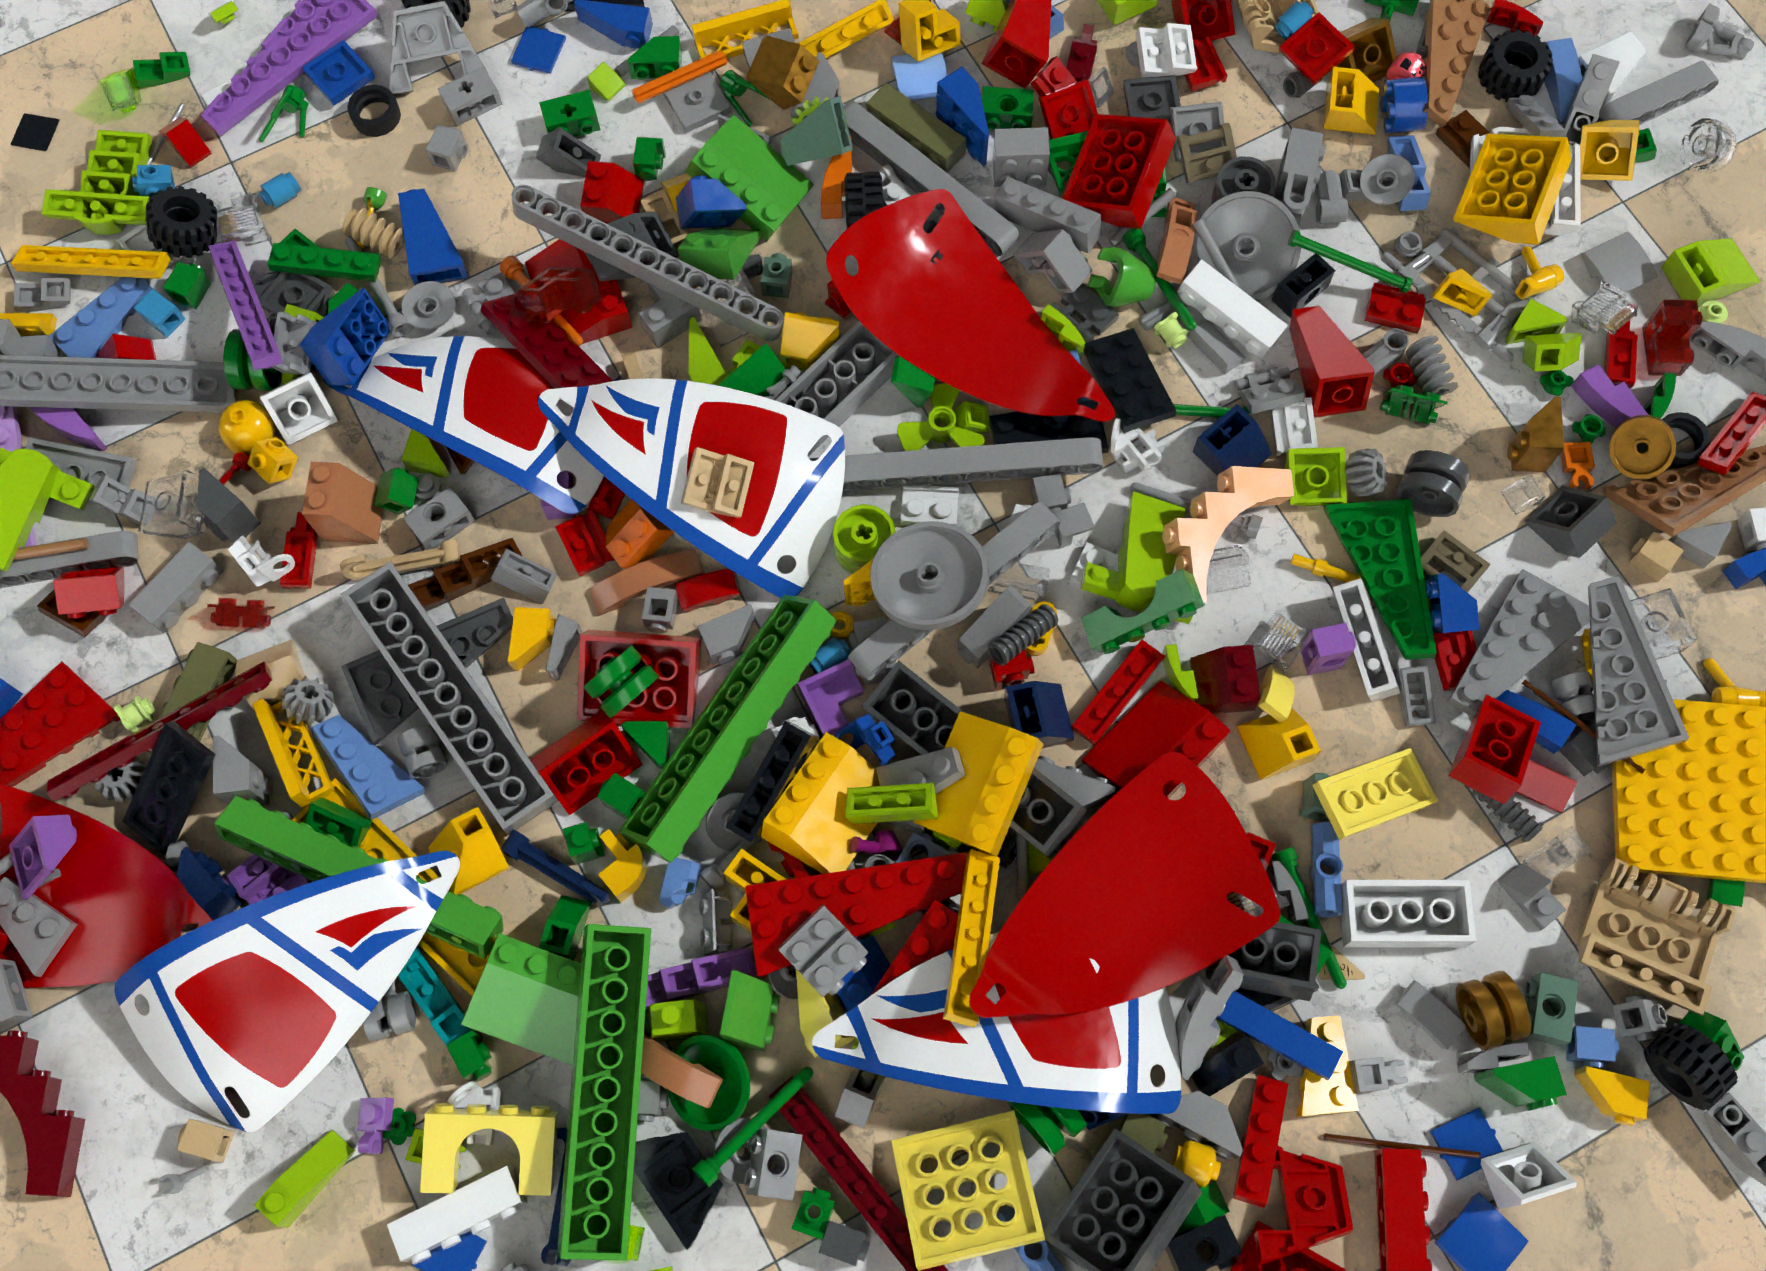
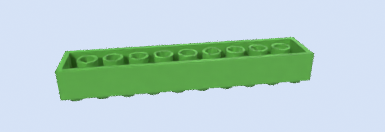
(728, 727)
(604, 1094)

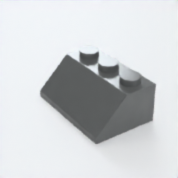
(1281, 961)

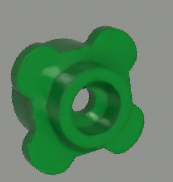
(1553, 387)
(1591, 422)

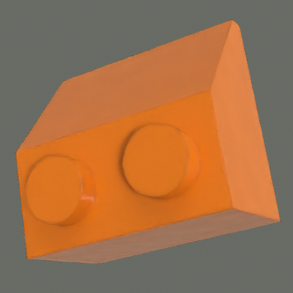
(635, 535)

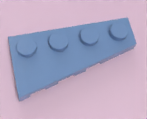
(96, 322)
(365, 769)

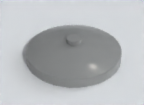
(1253, 240)
(929, 575)

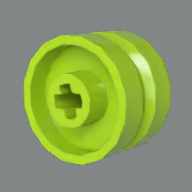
(860, 534)

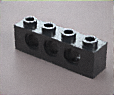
(772, 778)

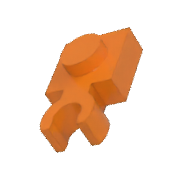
(1578, 460)

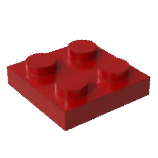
(1316, 48)
(1068, 109)

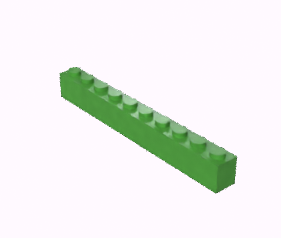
(322, 856)

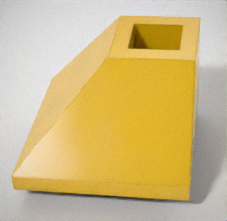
(806, 339)
(1277, 745)
(475, 847)

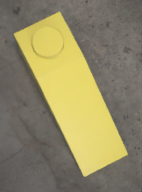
(817, 1012)

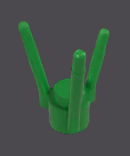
(736, 86)
(291, 101)

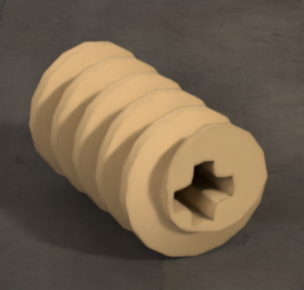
(372, 233)

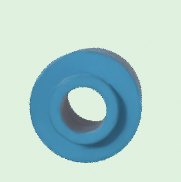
(1293, 19)
(279, 190)
(829, 655)

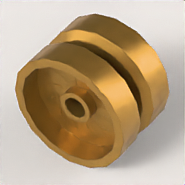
(1647, 463)
(1493, 1010)

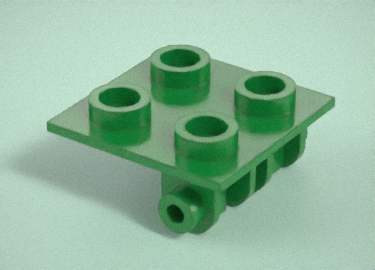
(1405, 394)

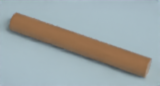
(51, 548)

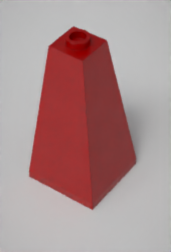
(1021, 41)
(1329, 364)

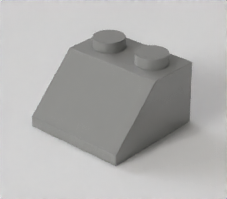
(237, 775)

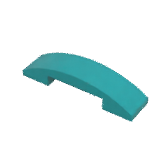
(433, 997)

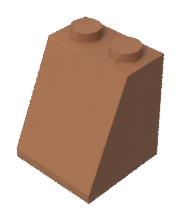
(341, 504)

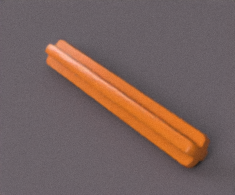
(679, 76)

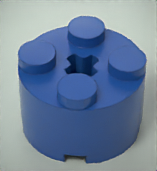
(1404, 104)

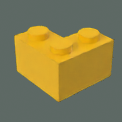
(926, 30)
(746, 871)

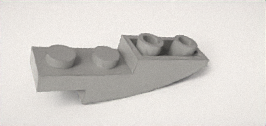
(1589, 96)
(1732, 346)
(1205, 1001)

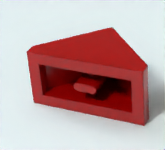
(185, 141)
(127, 348)

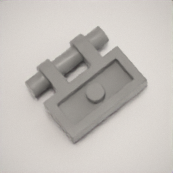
(491, 289)
(1265, 397)

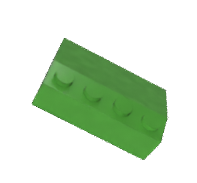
(753, 174)
(527, 999)

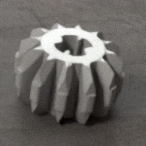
(1366, 472)
(307, 700)
(126, 785)

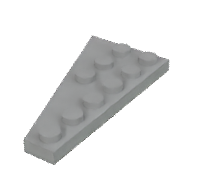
(1629, 691)

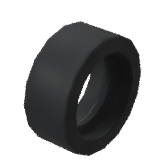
(366, 96)
(1696, 430)

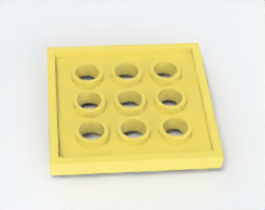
(992, 1234)

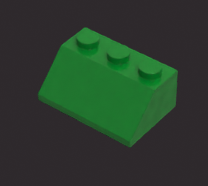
(756, 373)

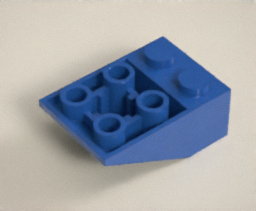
(962, 109)
(346, 339)

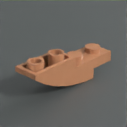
(1176, 241)

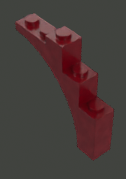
(49, 1134)

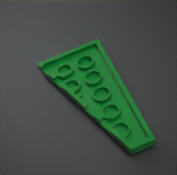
(1387, 557)

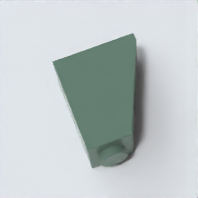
(818, 135)

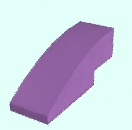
(1604, 398)
(70, 425)

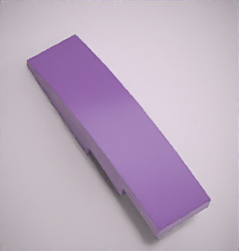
(698, 976)

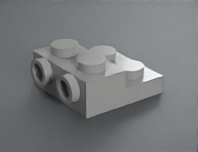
(824, 951)

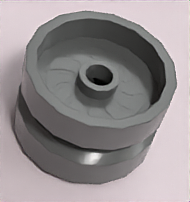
(1243, 175)
(1434, 483)

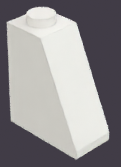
(1626, 50)

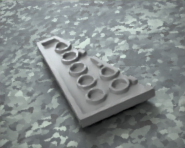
(1523, 634)

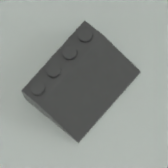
(1122, 1209)

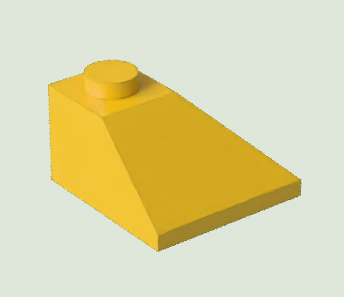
(1609, 150)

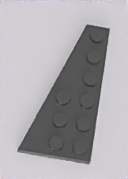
(380, 693)

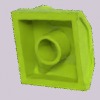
(1317, 476)

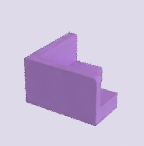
(828, 691)

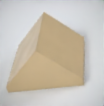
(284, 667)

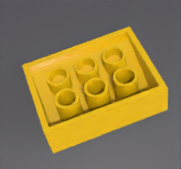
(1514, 186)
(996, 771)
(811, 811)

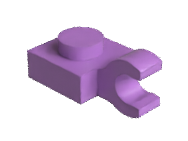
(374, 1118)

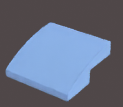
(920, 78)

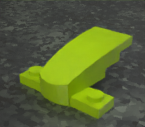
(106, 189)
(25, 487)
(1140, 557)

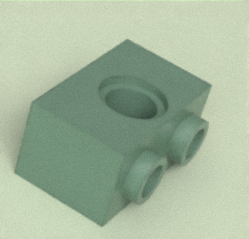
(1562, 996)

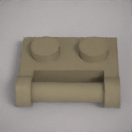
(1208, 162)
(1455, 559)

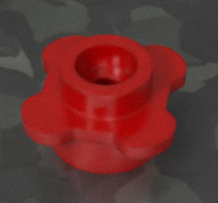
(1401, 370)

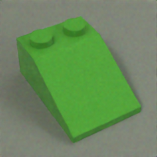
(719, 250)
(749, 1012)

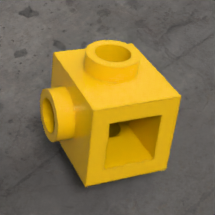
(272, 460)

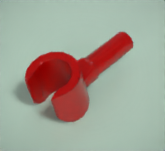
(239, 461)

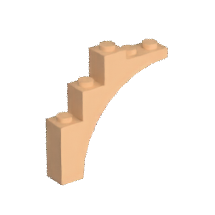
(1211, 512)

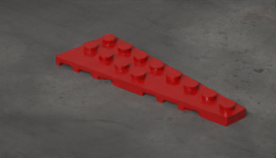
(857, 897)

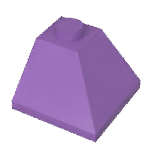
(40, 849)

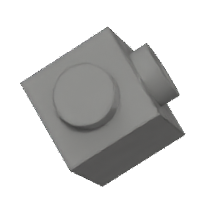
(447, 147)
(1051, 492)
(652, 1100)

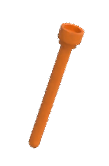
(513, 269)

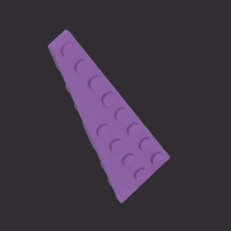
(290, 46)

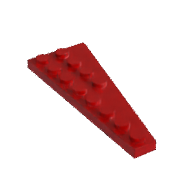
(49, 722)

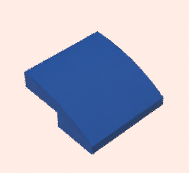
(1481, 1238)

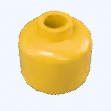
(1197, 1162)

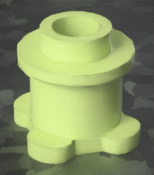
(1713, 312)
(1171, 331)
(135, 713)

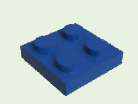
(338, 72)

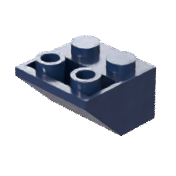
(1232, 442)
(1039, 711)
(206, 884)

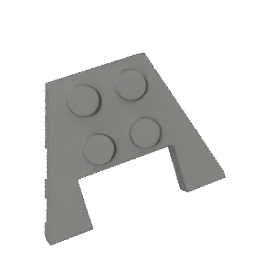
(426, 34)

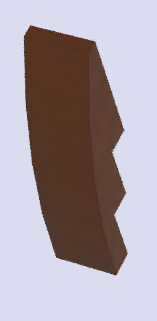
(463, 576)

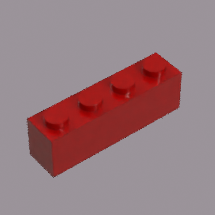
(1401, 1210)

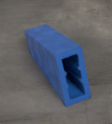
(427, 242)

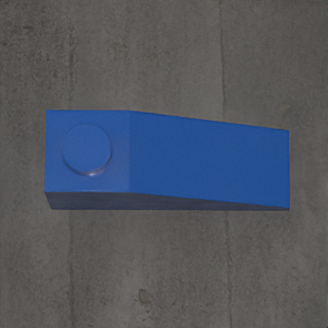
(621, 23)

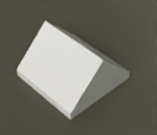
(299, 408)
(1524, 1175)

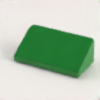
(338, 821)

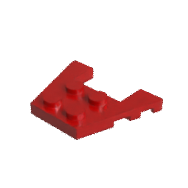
(1313, 1206)

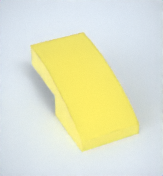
(1277, 694)

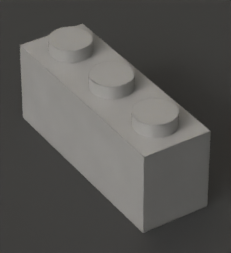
(176, 587)

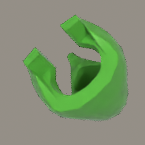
(1133, 283)

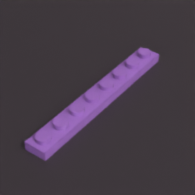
(245, 305)

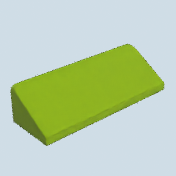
(891, 803)

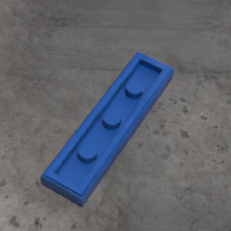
(1280, 1035)

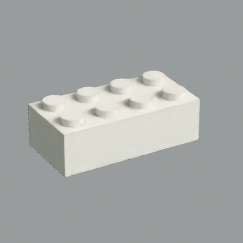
(1407, 914)

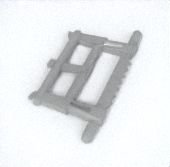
(1432, 254)

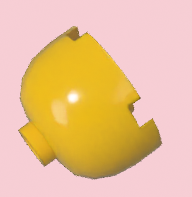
(245, 424)

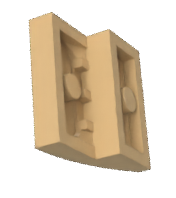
(717, 483)

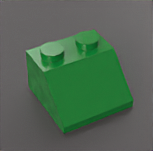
(1525, 1083)

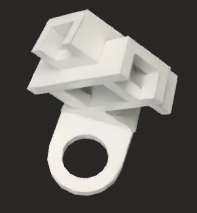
(1134, 452)
(259, 569)
(473, 1094)

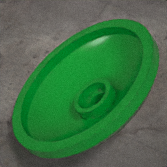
(734, 1092)

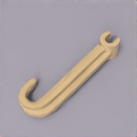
(357, 568)

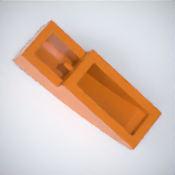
(833, 185)

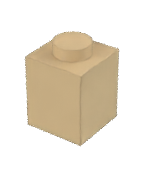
(1655, 555)
(205, 1140)

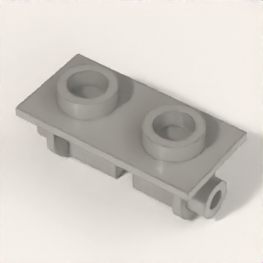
(713, 910)

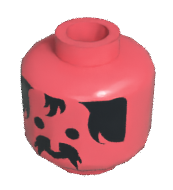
(1406, 66)

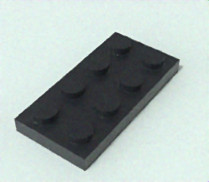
(1129, 380)
(1026, 427)
(168, 787)

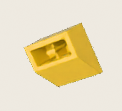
(1350, 102)

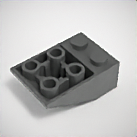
(642, 226)

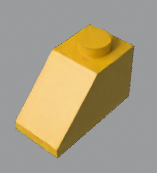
(530, 635)
(1616, 1094)

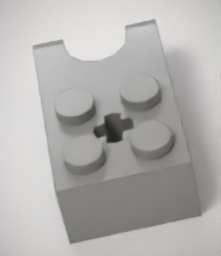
(1299, 170)

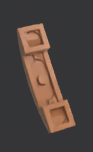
(633, 581)
(677, 1074)

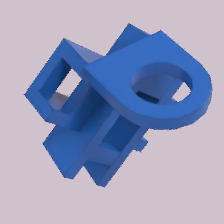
(875, 735)

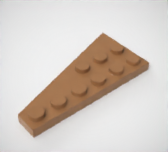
(1451, 39)
(1689, 492)

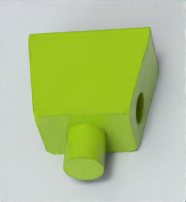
(677, 1020)

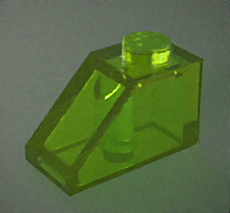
(121, 90)

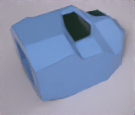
(679, 882)

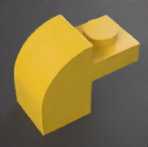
(627, 871)

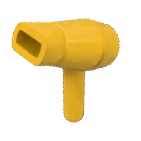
(1541, 279)
(1728, 692)

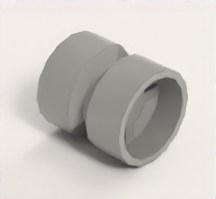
(1576, 694)
(421, 750)
(390, 1016)

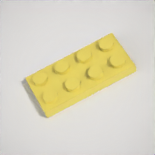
(1374, 793)

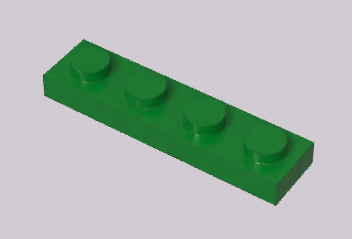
(324, 262)

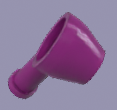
(884, 843)

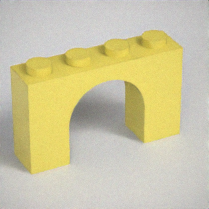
(531, 1130)

